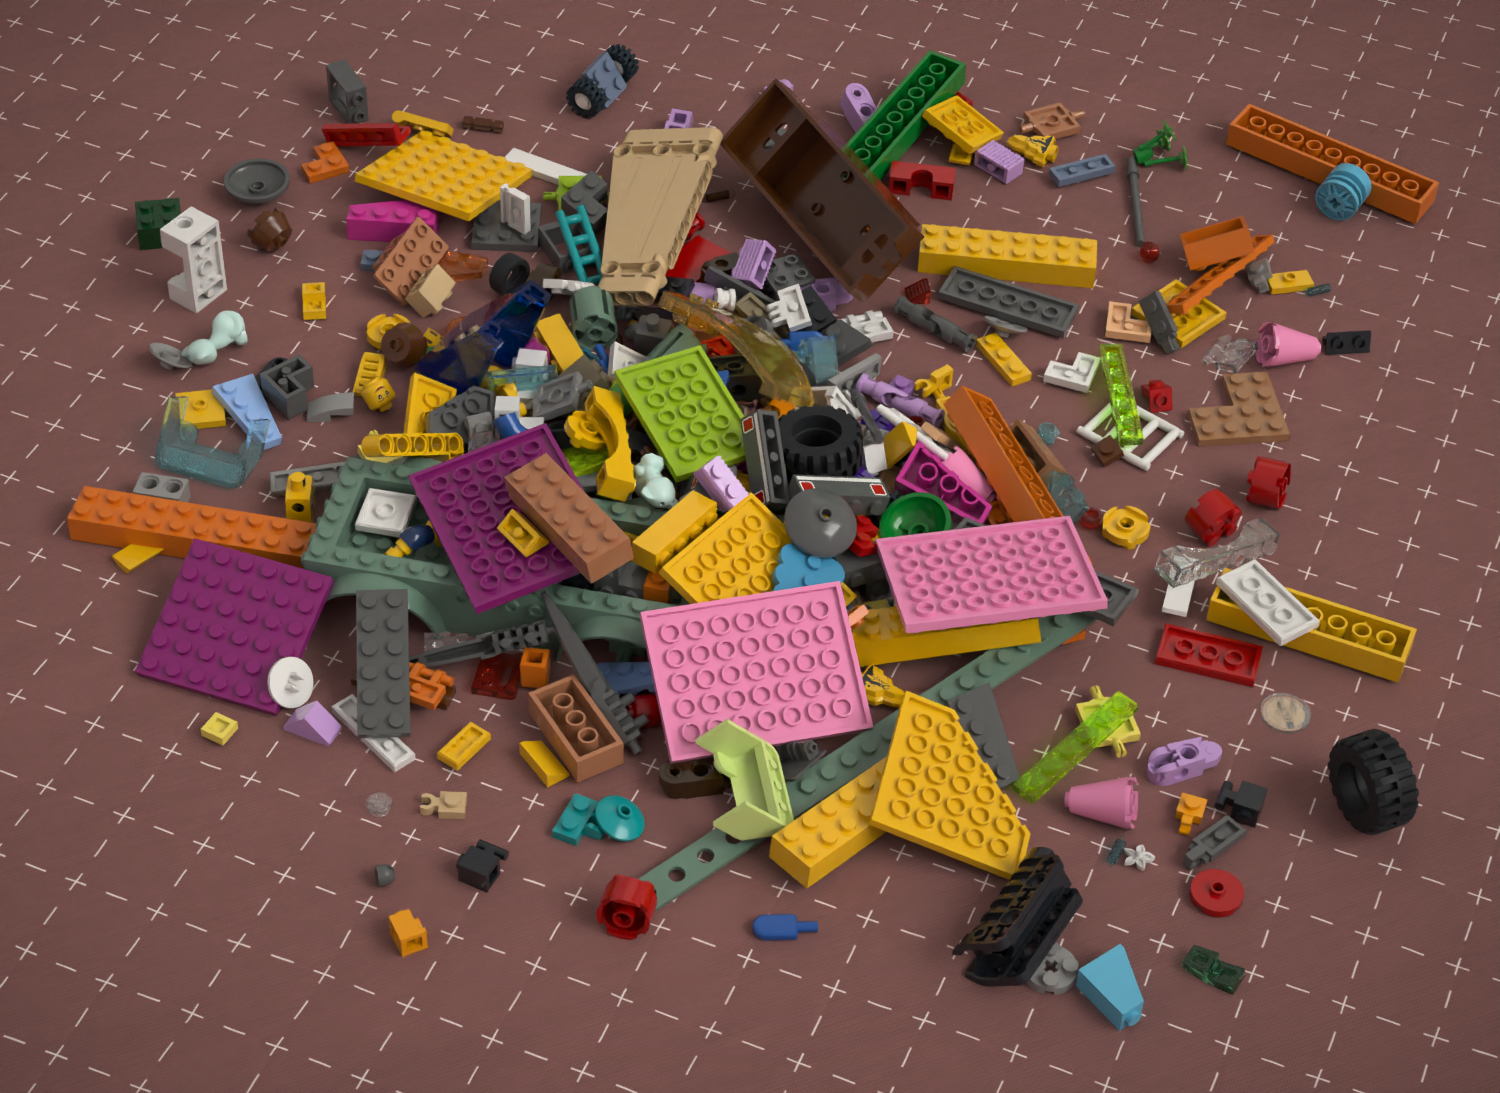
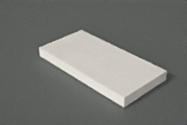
(1267, 602)

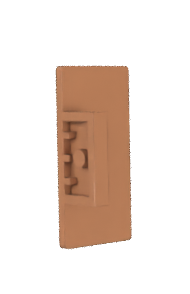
(408, 258)

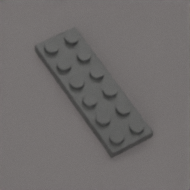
(1008, 301)
(382, 663)

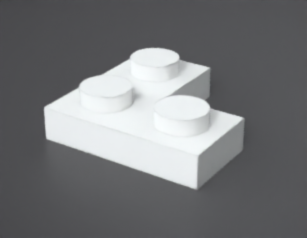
(1074, 377)

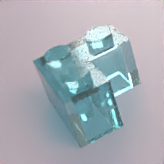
(820, 357)

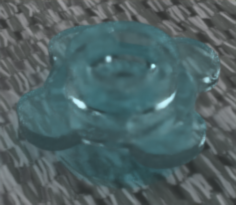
(1048, 432)

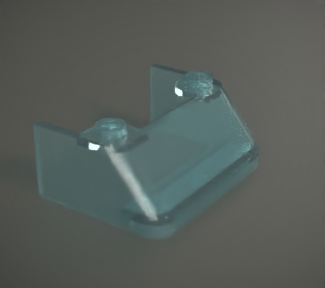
(181, 454)

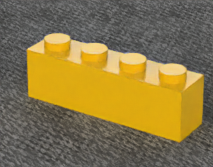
(559, 341)
(674, 531)

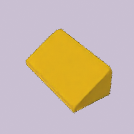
(899, 443)
(522, 533)
(134, 556)
(543, 762)

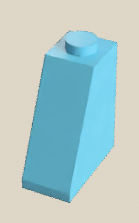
(1112, 987)

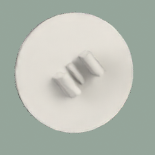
(290, 682)

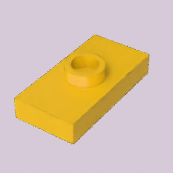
(1289, 282)
(464, 746)

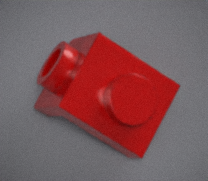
(1159, 395)

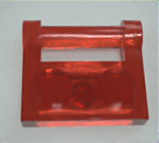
(491, 673)

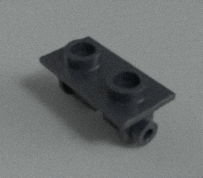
(1347, 342)

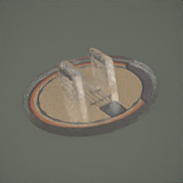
(1285, 713)

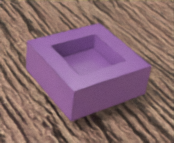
(903, 384)

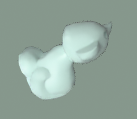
(226, 329)
(651, 484)

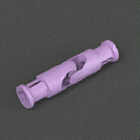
(902, 401)

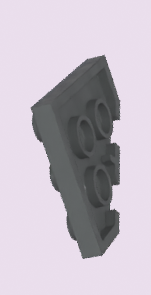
(453, 414)

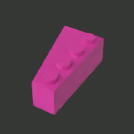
(387, 219)
(927, 474)

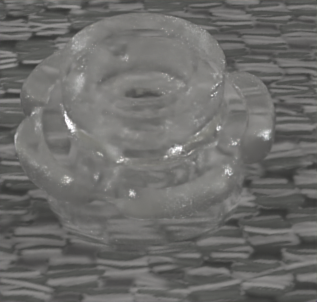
(379, 804)

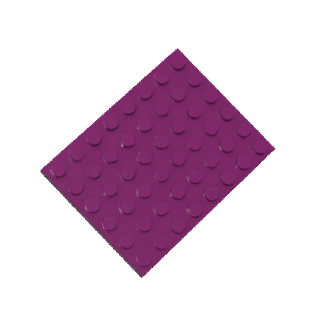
(469, 501)

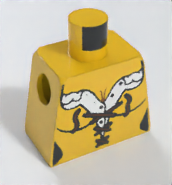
(300, 490)

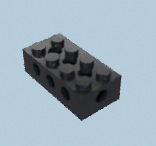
(740, 375)

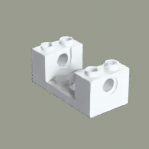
(198, 242)

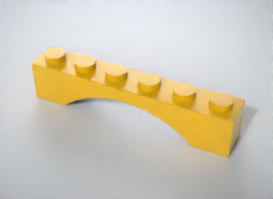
(606, 414)

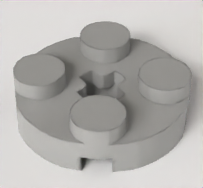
(1059, 981)

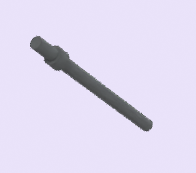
(1133, 176)
(859, 402)

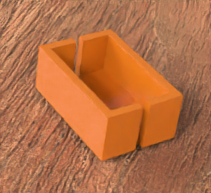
(1217, 243)

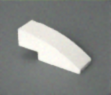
(1178, 599)

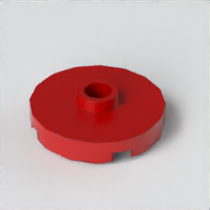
(1220, 902)

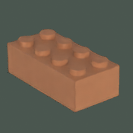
(576, 728)

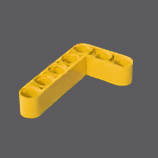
(437, 445)

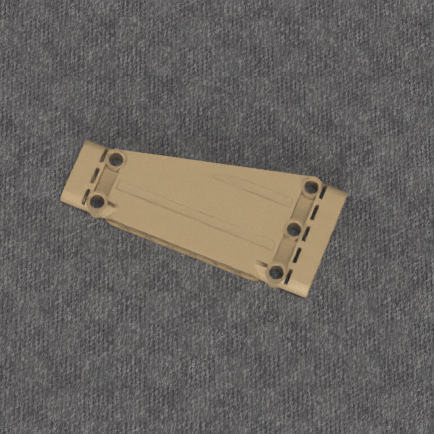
(651, 206)

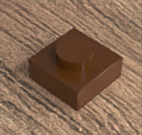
(1107, 451)

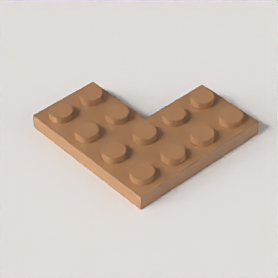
(1250, 418)

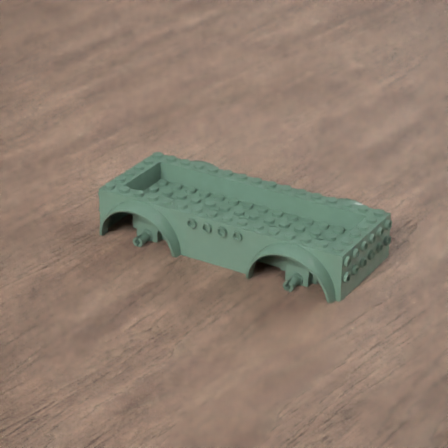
(434, 591)

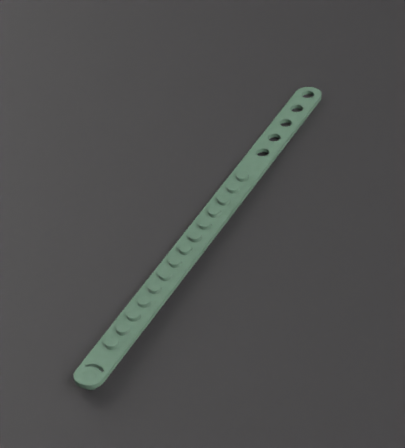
(862, 753)

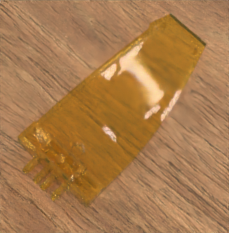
(767, 354)

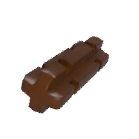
(483, 124)

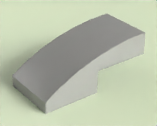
(335, 404)

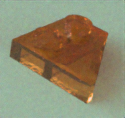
(463, 266)

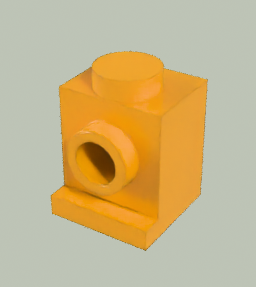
(407, 932)

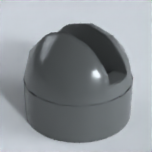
(384, 874)

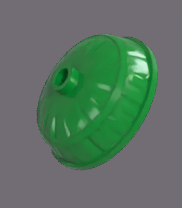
(915, 515)

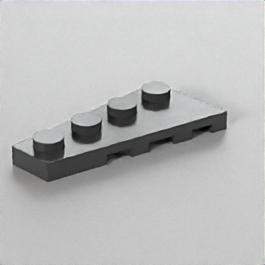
(982, 720)

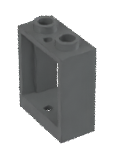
(348, 94)
(550, 236)

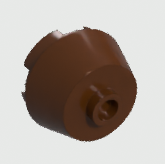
(270, 231)
(404, 345)

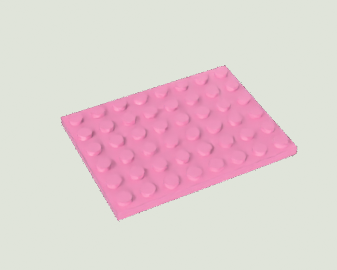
(990, 574)
(761, 660)

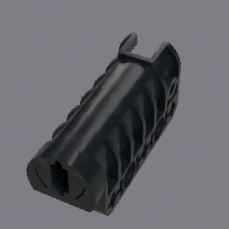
(1022, 922)

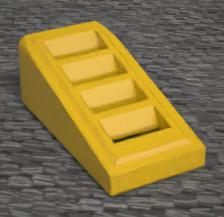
(375, 364)

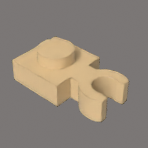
(449, 805)

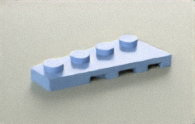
(246, 403)

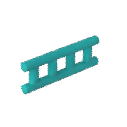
(571, 243)

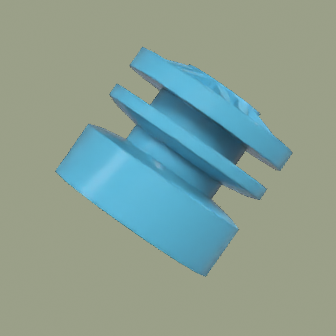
(1343, 191)

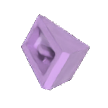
(313, 723)

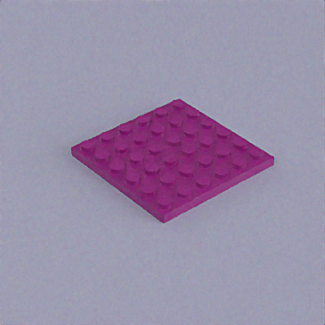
(232, 623)

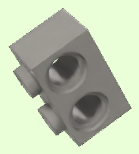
(163, 487)

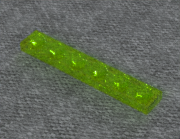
(1121, 394)
(1075, 747)

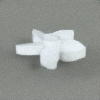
(1139, 857)

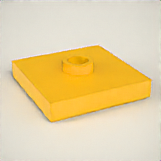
(203, 409)

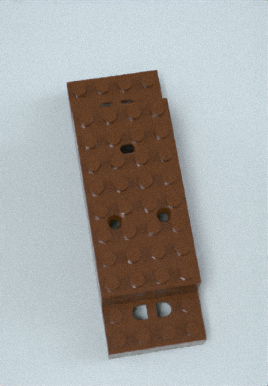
(808, 172)

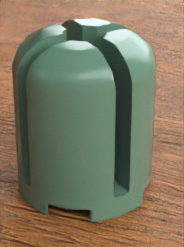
(593, 317)
(677, 340)

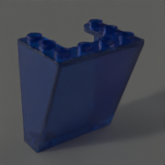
(484, 336)

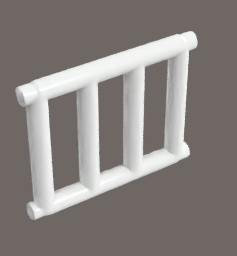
(1154, 422)
(931, 445)

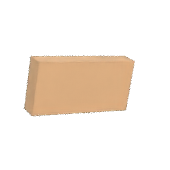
(940, 436)

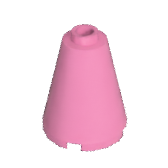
(1284, 345)
(969, 474)
(1105, 801)

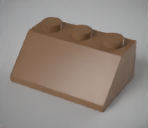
(1036, 451)

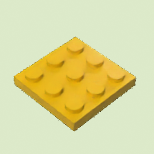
(962, 124)
(1195, 322)

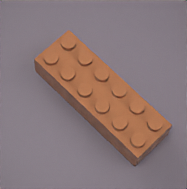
(569, 518)

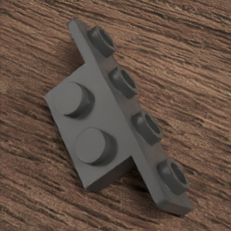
(721, 280)

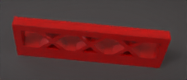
(366, 134)

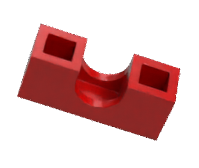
(937, 179)

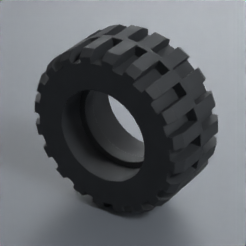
(821, 442)
(1373, 781)

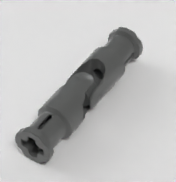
(933, 322)

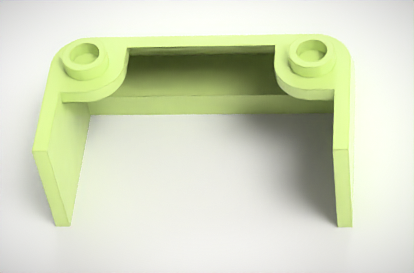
(755, 779)

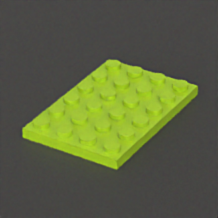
(684, 410)

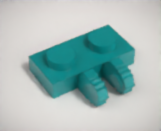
(578, 821)

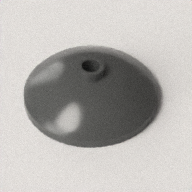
(256, 181)
(815, 533)

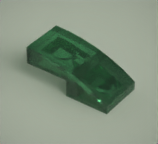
(1210, 969)

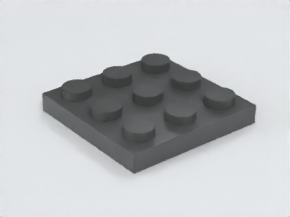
(494, 235)

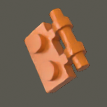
(427, 692)

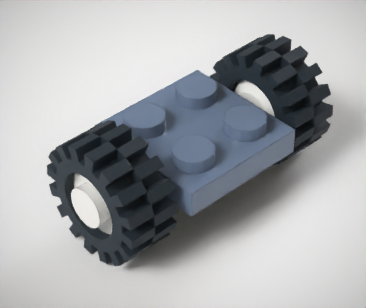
(602, 81)

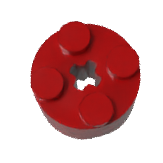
(1268, 482)
(1213, 517)
(627, 907)

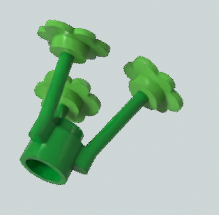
(1144, 152)

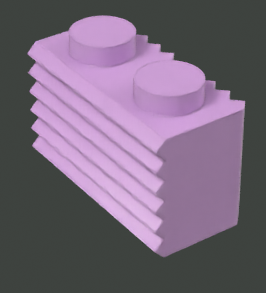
(999, 162)
(754, 263)
(720, 484)

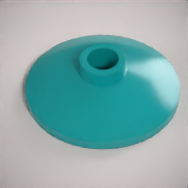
(619, 818)

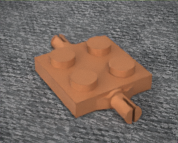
(1052, 121)

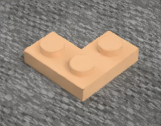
(1122, 327)

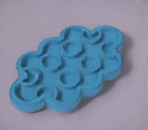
(802, 570)

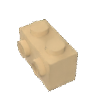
(430, 291)

